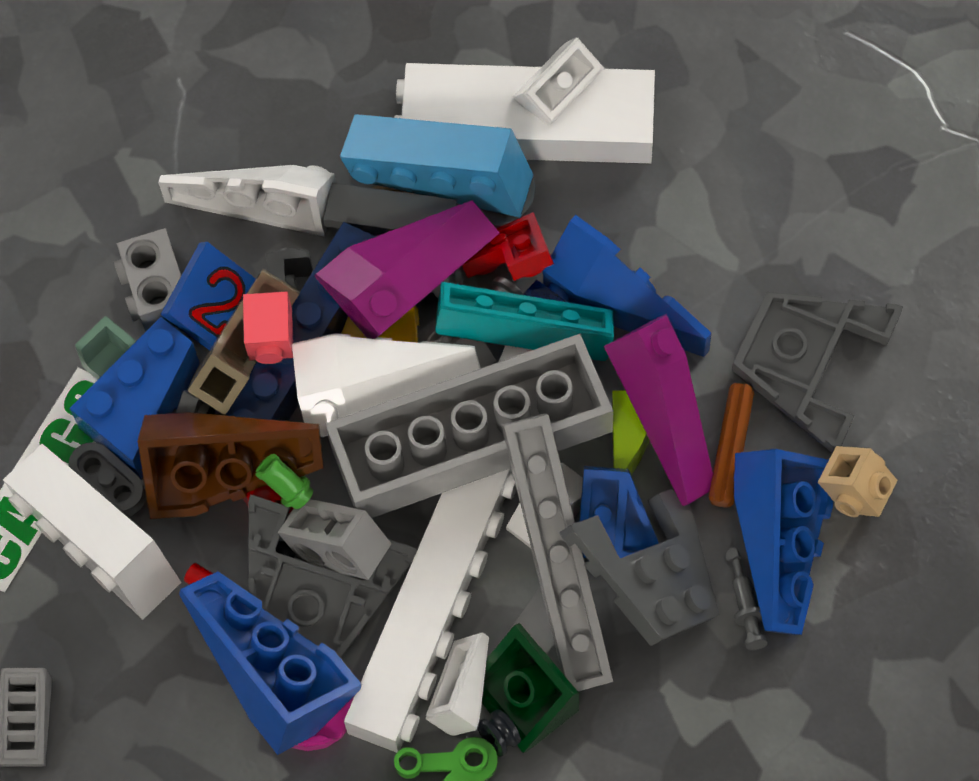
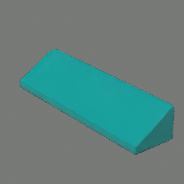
(520, 319)

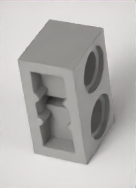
(151, 281)
(335, 538)

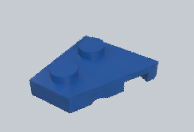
(617, 503)

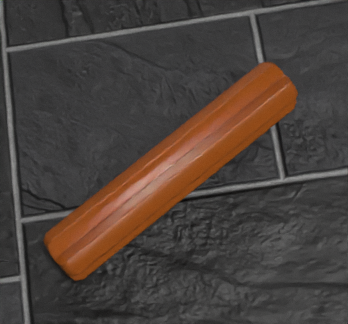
(731, 441)

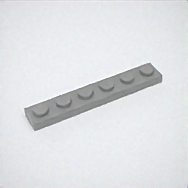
(558, 566)

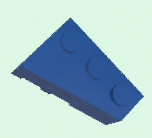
(140, 383)

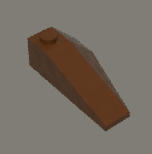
(214, 458)

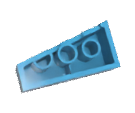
(440, 161)

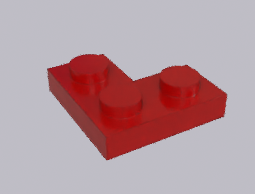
(517, 244)

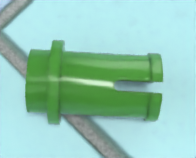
(292, 488)

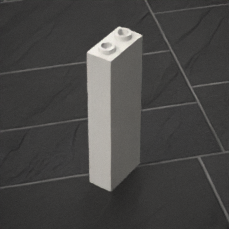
(603, 124)

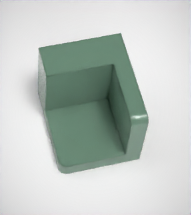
(102, 347)

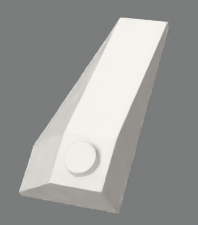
(273, 195)
(350, 374)

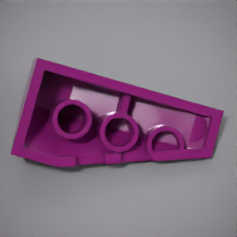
(397, 269)
(663, 395)

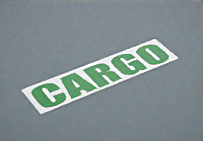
(60, 436)

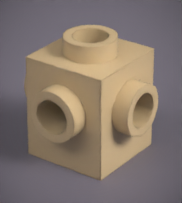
(857, 481)

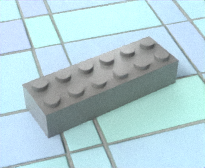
(455, 430)

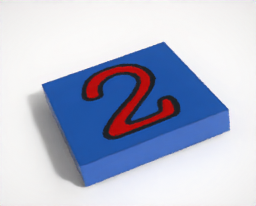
(207, 294)

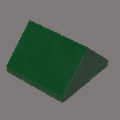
(527, 688)

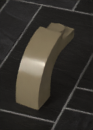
(227, 362)

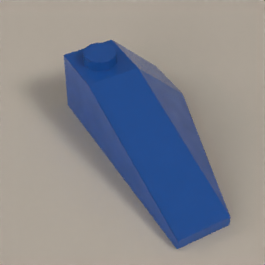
(592, 275)
(276, 673)

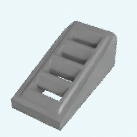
(24, 677)

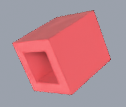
(268, 327)

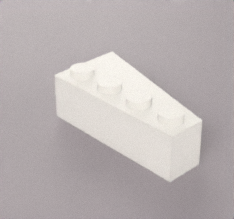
(92, 531)

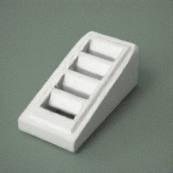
(460, 688)

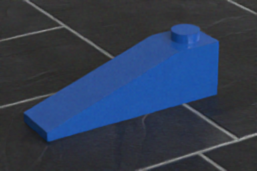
(781, 525)

